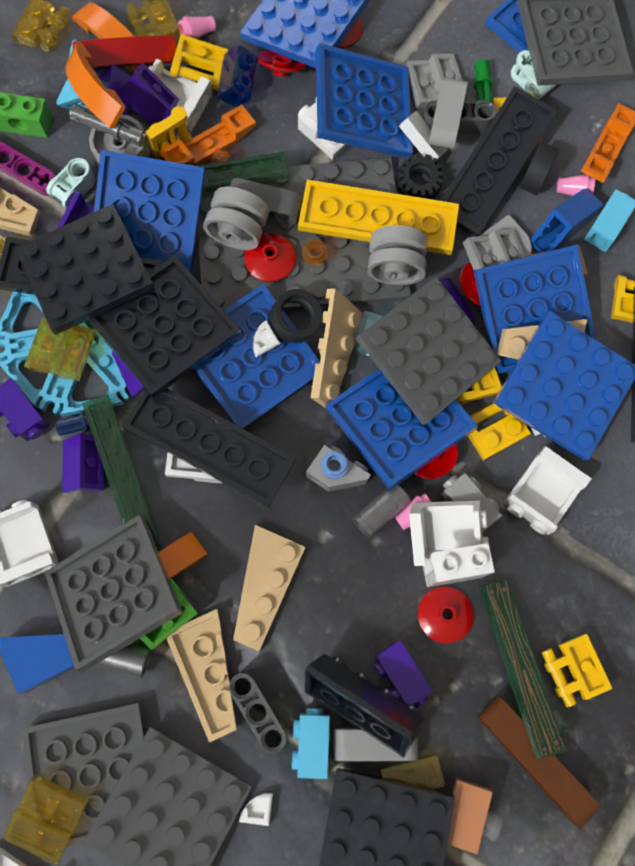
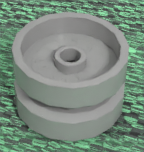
(103, 141)
(236, 218)
(397, 255)

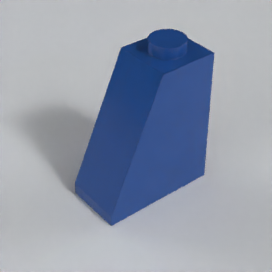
(565, 221)
(35, 659)

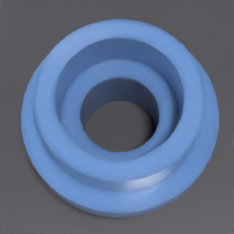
(338, 457)

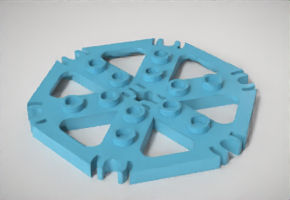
(55, 389)

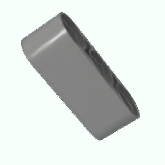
(448, 113)
(356, 745)

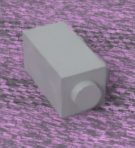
(468, 489)

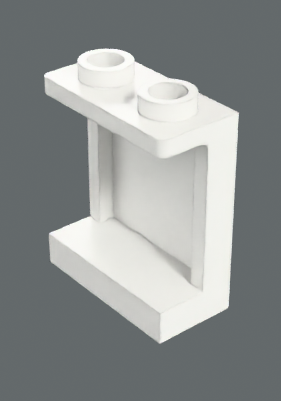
(192, 95)
(546, 491)
(445, 527)
(24, 544)
(458, 565)

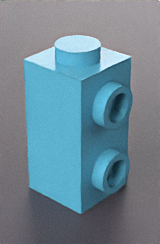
(610, 220)
(313, 737)

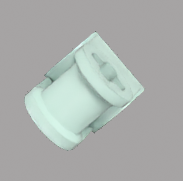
(526, 77)
(70, 182)

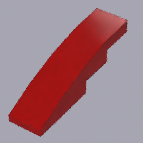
(129, 51)

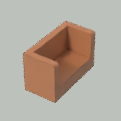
(468, 815)

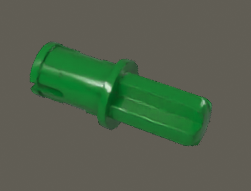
(483, 81)

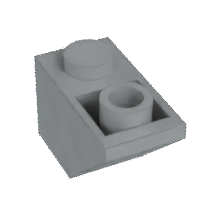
(355, 476)

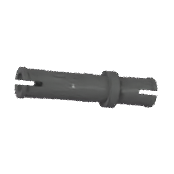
(121, 131)

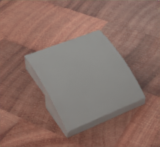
(427, 76)
(493, 249)

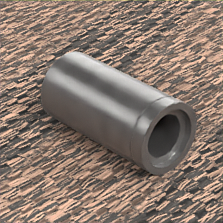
(381, 510)
(129, 660)

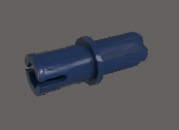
(72, 424)

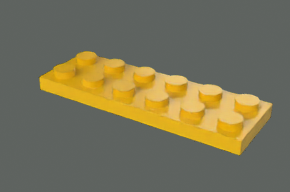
(359, 212)

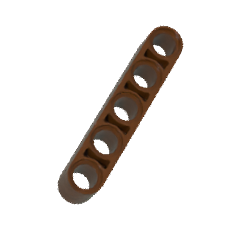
(547, 771)

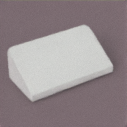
(419, 134)

